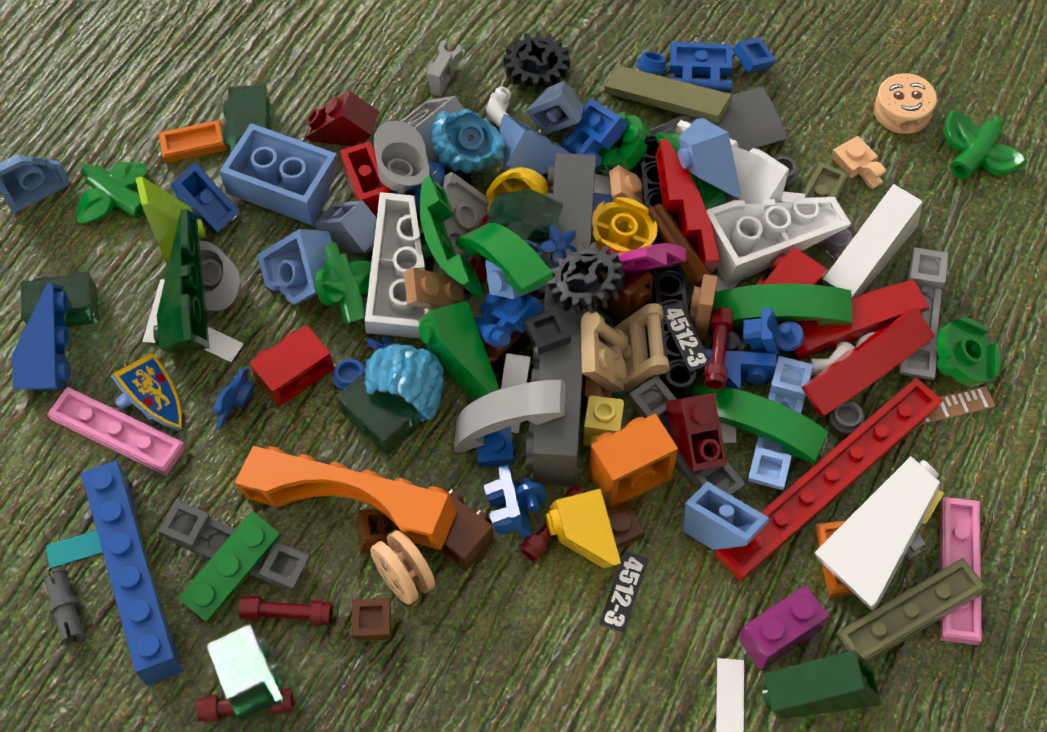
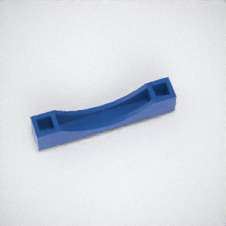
(133, 586)

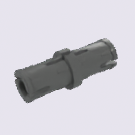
(64, 606)

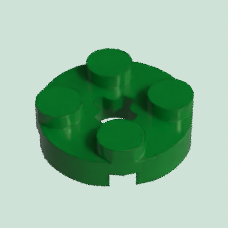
(631, 148)
(955, 361)

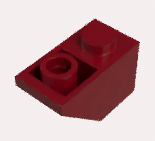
(342, 121)
(697, 431)

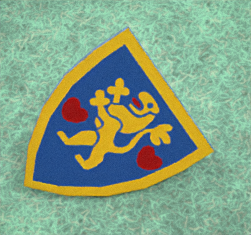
(150, 390)

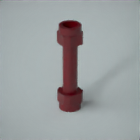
(716, 372)
(536, 544)
(254, 608)
(211, 708)

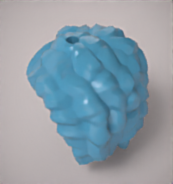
(459, 153)
(407, 373)

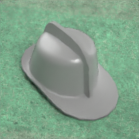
(400, 156)
(220, 277)

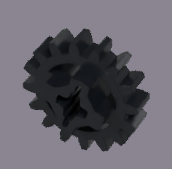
(536, 61)
(586, 278)

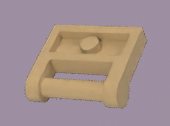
(635, 354)
(600, 361)

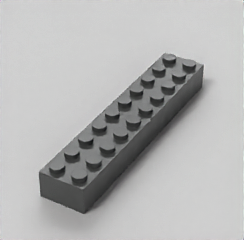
(554, 444)

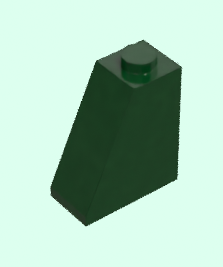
(821, 686)

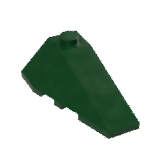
(182, 302)

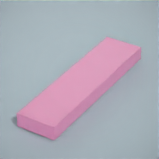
(117, 431)
(961, 540)

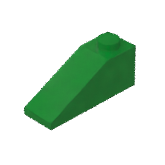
(458, 345)

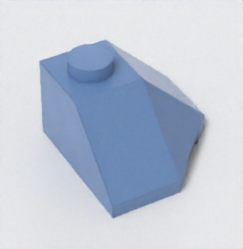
(527, 147)
(709, 155)
(29, 180)
(293, 264)

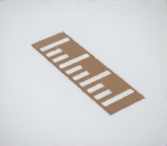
(962, 403)

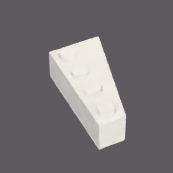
(394, 251)

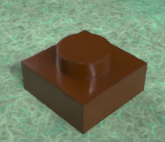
(625, 525)
(371, 619)

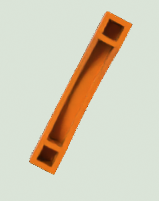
(281, 478)

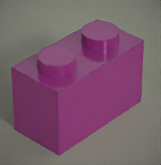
(783, 627)

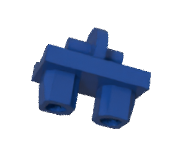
(768, 336)
(517, 498)

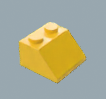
(584, 527)

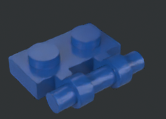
(702, 59)
(595, 129)
(503, 316)

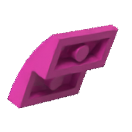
(652, 257)

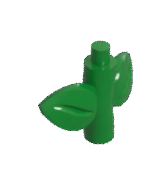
(979, 147)
(110, 190)
(343, 283)

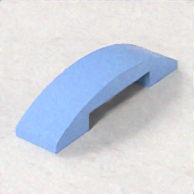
(769, 464)

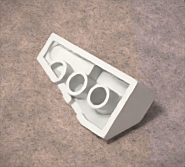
(757, 173)
(757, 233)

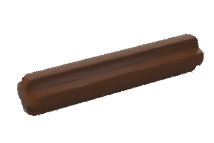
(672, 234)

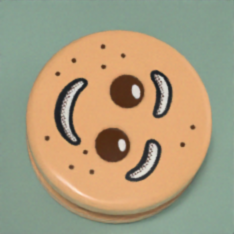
(905, 103)
(402, 567)

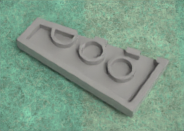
(468, 208)

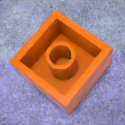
(632, 460)

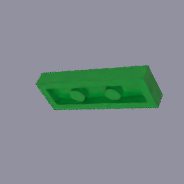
(229, 566)

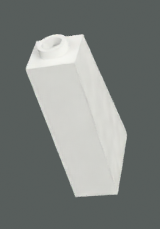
(876, 242)
(878, 534)

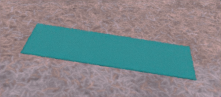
(73, 549)

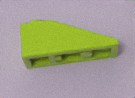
(163, 214)

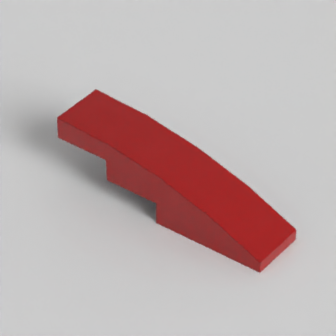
(683, 198)
(869, 314)
(868, 362)

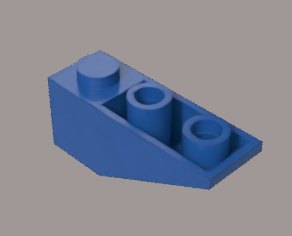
(40, 353)

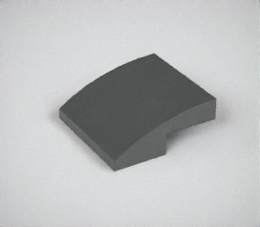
(753, 120)

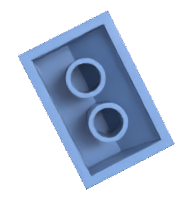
(279, 173)

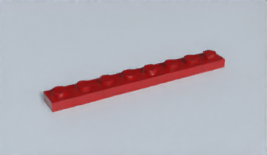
(833, 476)

